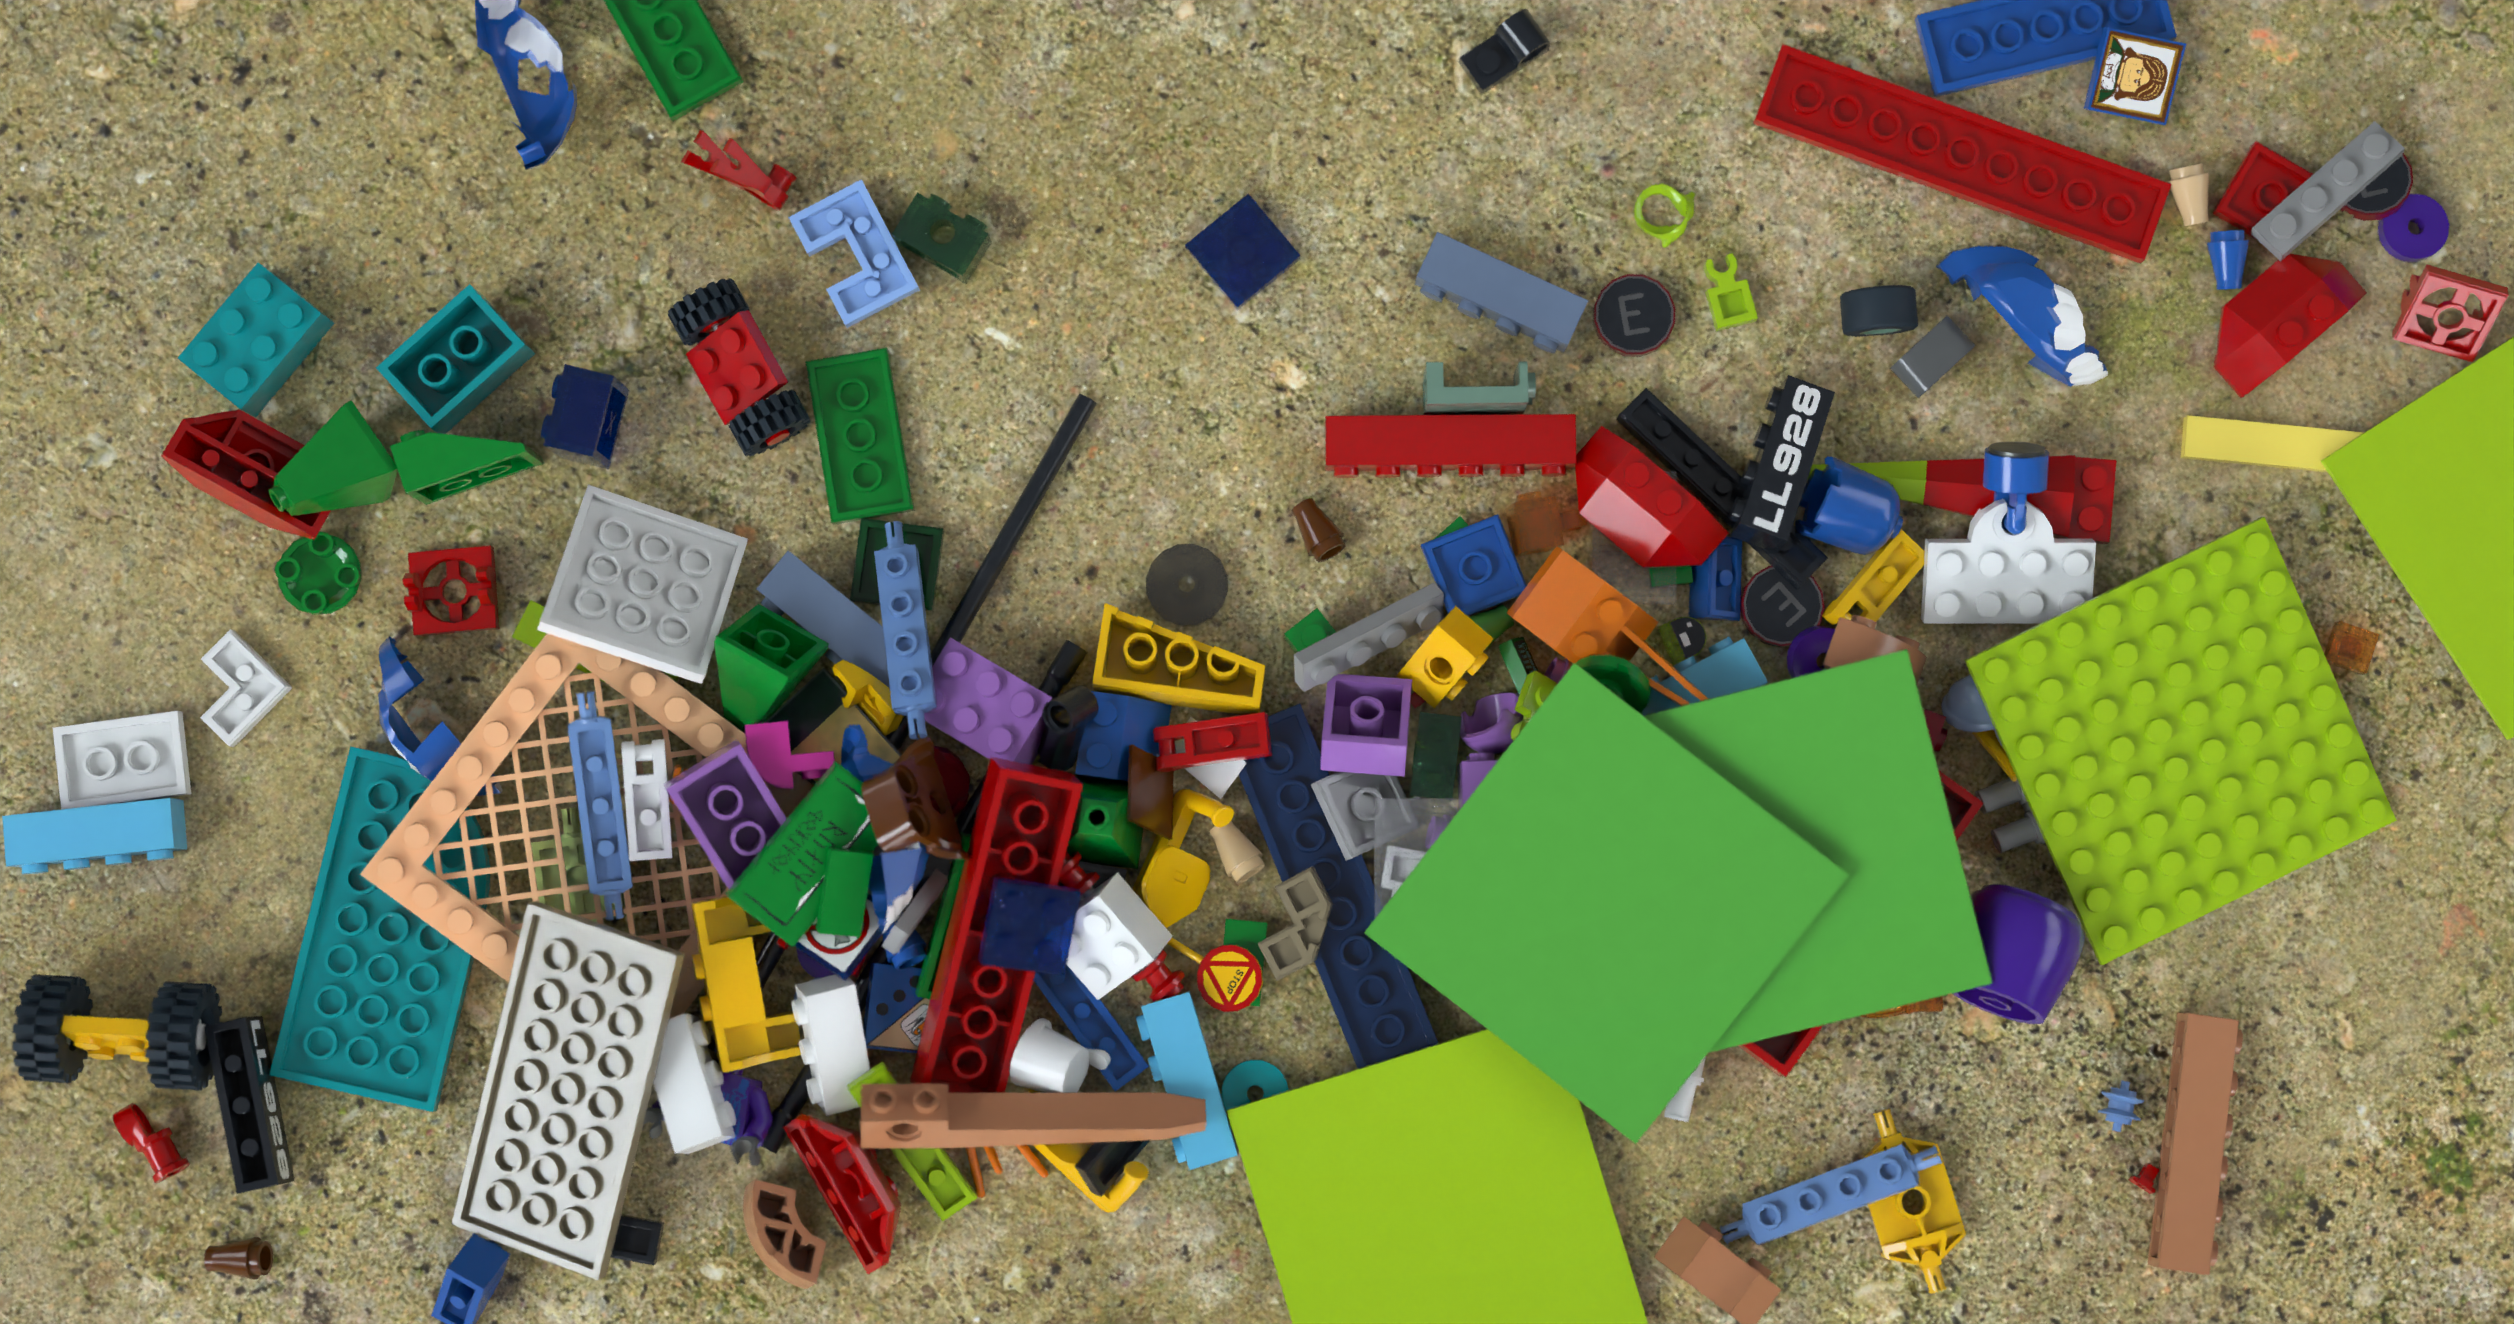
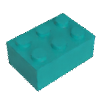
(256, 340)
(455, 360)

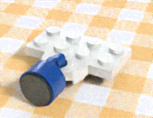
(2010, 561)

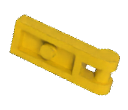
(1879, 580)

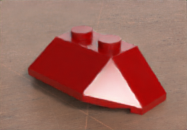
(2280, 317)
(237, 463)
(1642, 506)
(851, 1185)

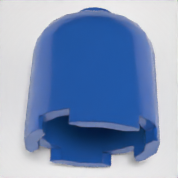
(1849, 508)

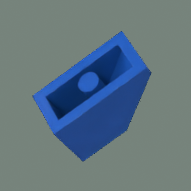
(470, 1281)

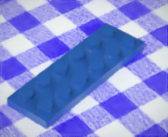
(2019, 38)

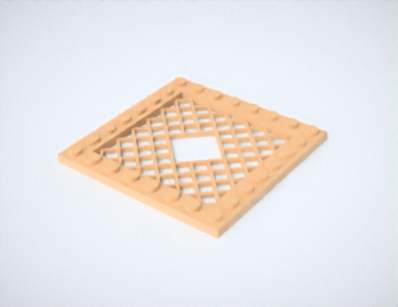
(400, 860)

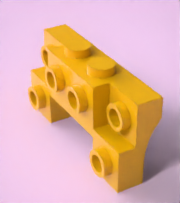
(734, 991)

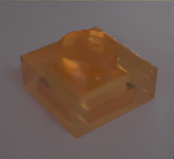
(2350, 647)

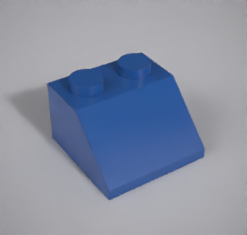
(1118, 724)

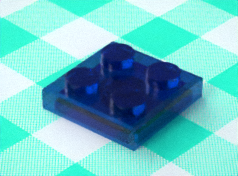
(1242, 251)
(1029, 926)

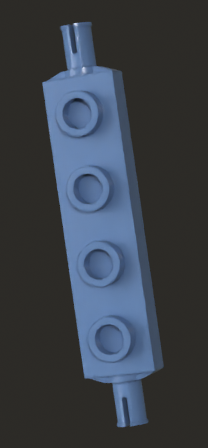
(905, 630)
(600, 805)
(1830, 1194)

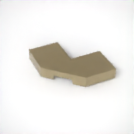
(1309, 910)

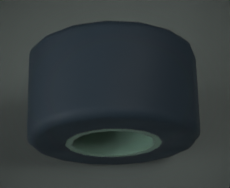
(1879, 310)

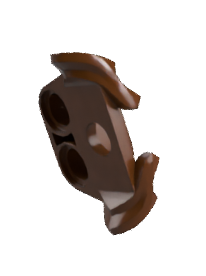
(902, 806)

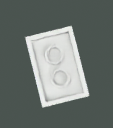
(122, 760)

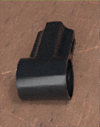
(1065, 725)

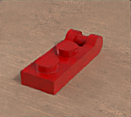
(1213, 741)

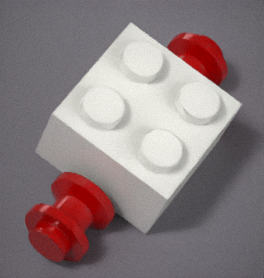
(1116, 936)

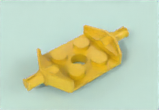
(1933, 1230)

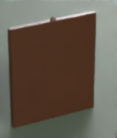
(1149, 794)

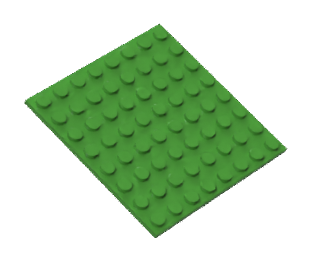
(1856, 778)
(1606, 903)

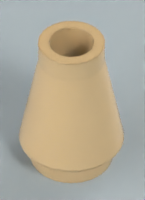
(2191, 193)
(1237, 852)

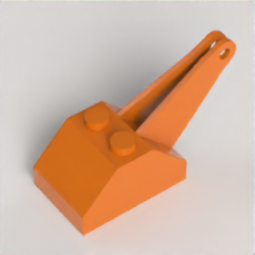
(1588, 617)

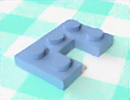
(884, 273)

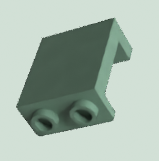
(1477, 399)

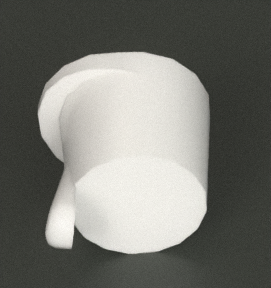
(1052, 1061)

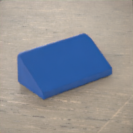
(1717, 584)

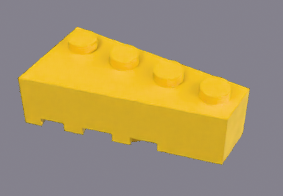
(1172, 667)

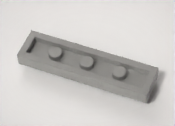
(2327, 191)
(1368, 637)

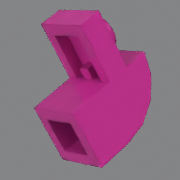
(771, 755)

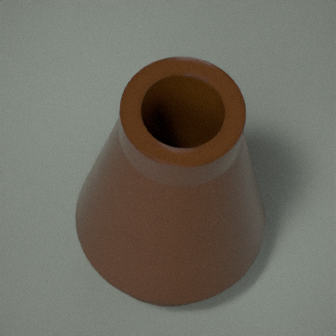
(1318, 532)
(241, 1258)

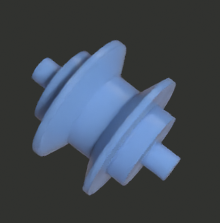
(2121, 1106)

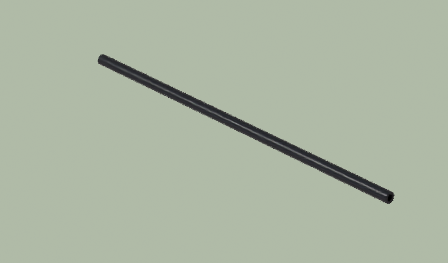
(978, 590)

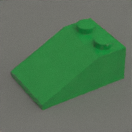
(448, 464)

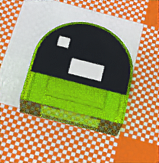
(1682, 638)

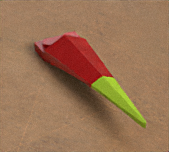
(2074, 503)

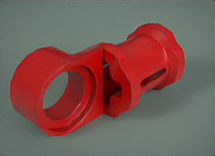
(156, 1146)

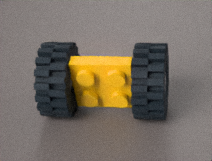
(59, 1032)

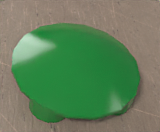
(319, 574)

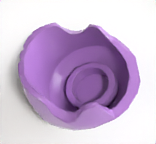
(1491, 723)

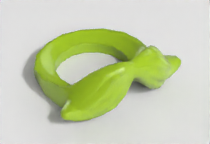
(1681, 202)

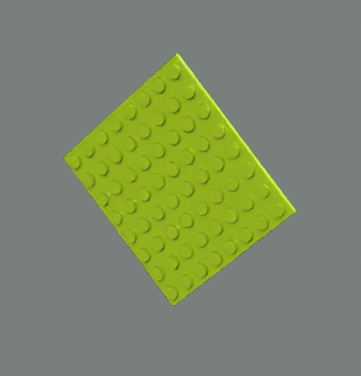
(2441, 510)
(2181, 740)
(1436, 1195)

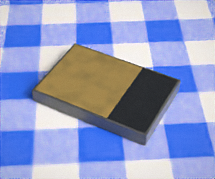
(819, 721)

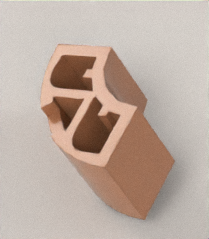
(1859, 640)
(779, 1235)
(1717, 1272)

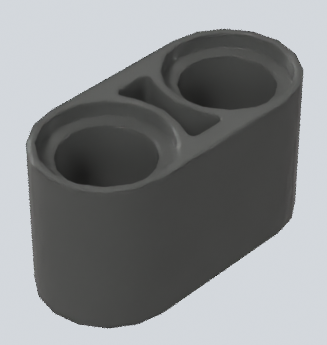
(1932, 356)

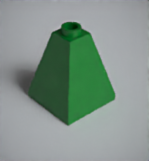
(336, 468)
(762, 663)
(1117, 839)

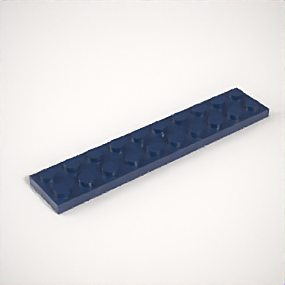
(1362, 979)

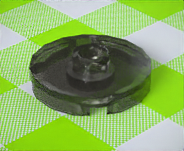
(1189, 607)

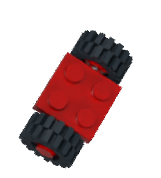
(737, 367)

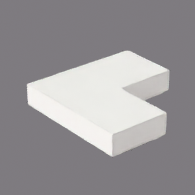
(251, 691)

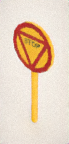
(1226, 976)

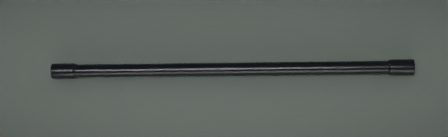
(1057, 677)

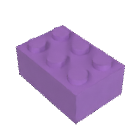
(986, 706)
(727, 809)

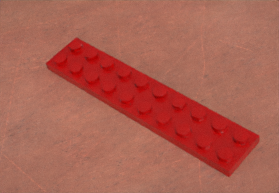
(1962, 154)

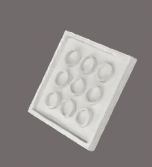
(643, 584)

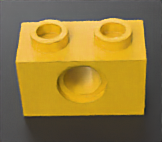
(1445, 657)

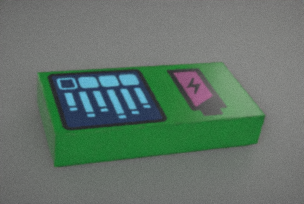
(1517, 660)

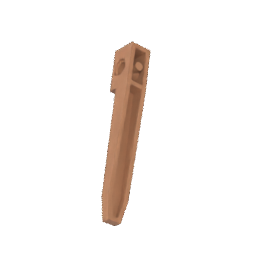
(938, 1119)

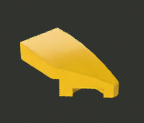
(870, 695)

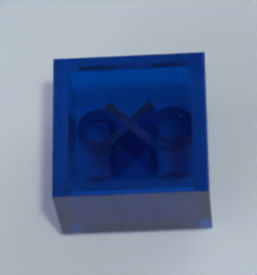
(585, 416)

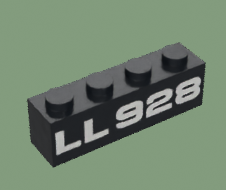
(1781, 464)
(249, 1104)

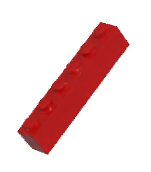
(1450, 443)

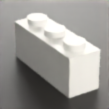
(832, 1040)
(690, 1088)

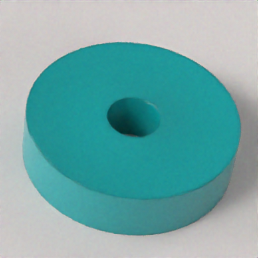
(1249, 1074)

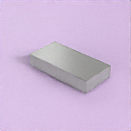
(915, 912)

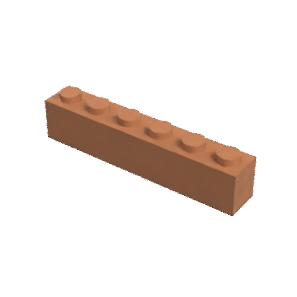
(2194, 1143)

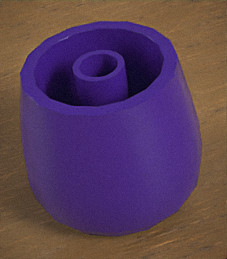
(2028, 952)

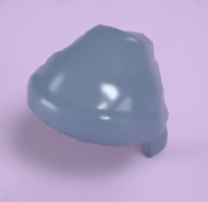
(1965, 708)

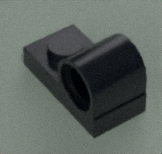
(1506, 52)

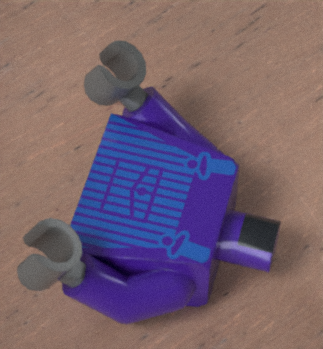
(751, 1114)

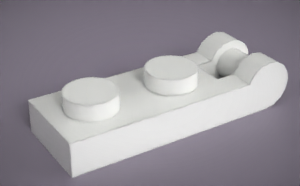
(646, 802)

